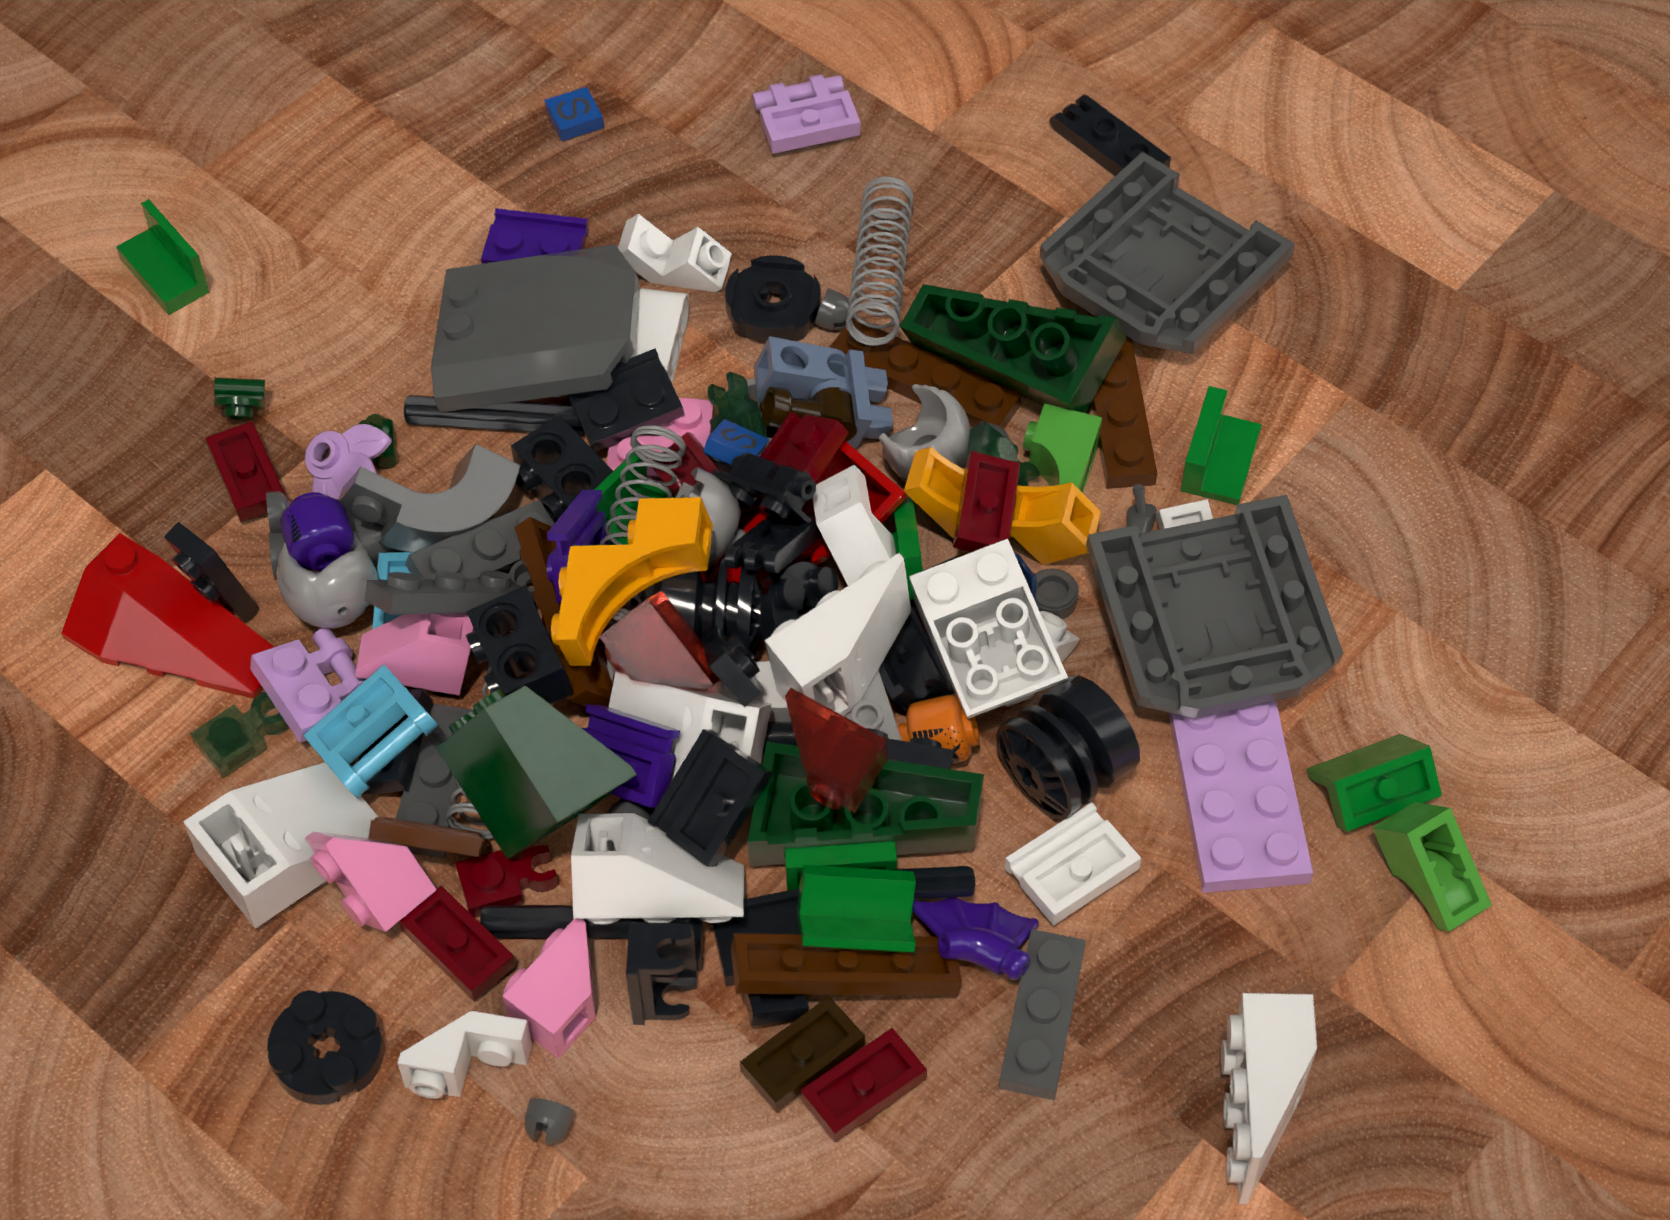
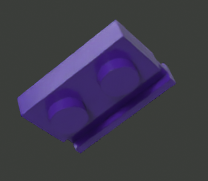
(532, 234)
(577, 526)
(641, 745)

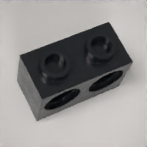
(557, 466)
(521, 651)

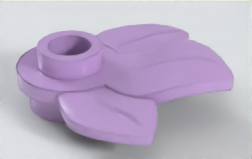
(347, 453)

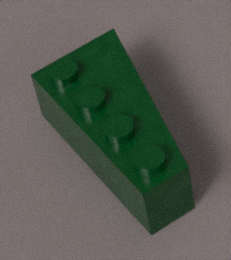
(1030, 349)
(908, 804)

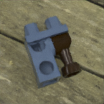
(833, 381)

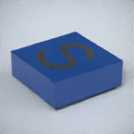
(574, 113)
(732, 441)

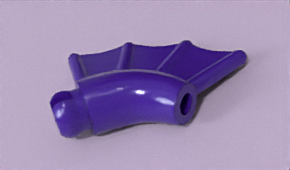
(979, 934)

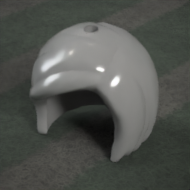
(940, 424)
(329, 596)

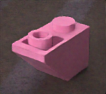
(419, 650)
(376, 877)
(555, 990)

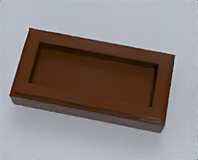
(427, 836)

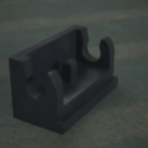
(912, 666)
(658, 961)

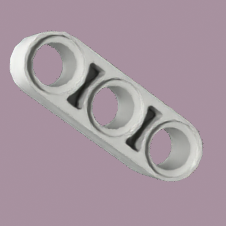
(662, 326)

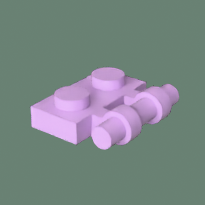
(806, 113)
(298, 682)

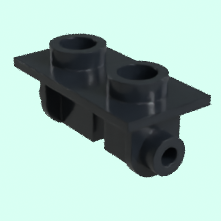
(772, 488)

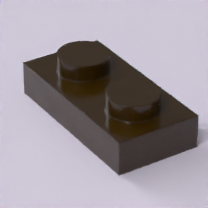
(802, 1053)

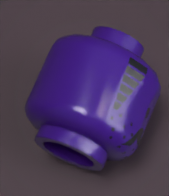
(316, 530)

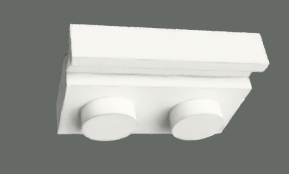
(1072, 863)

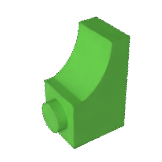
(1063, 445)
(1434, 861)

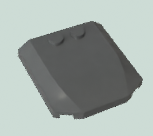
(1160, 258)
(534, 327)
(1216, 610)

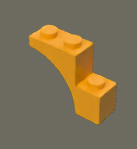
(1045, 519)
(663, 542)

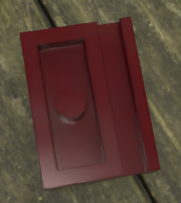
(806, 443)

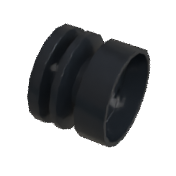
(719, 602)
(1068, 747)

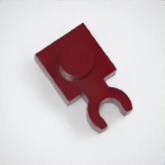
(499, 880)

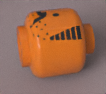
(942, 721)

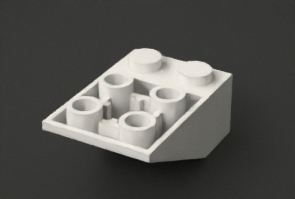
(986, 628)
(843, 639)
(693, 712)
(258, 832)
(638, 872)
(1268, 1066)

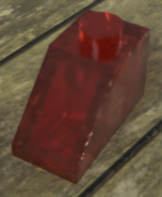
(658, 647)
(835, 752)

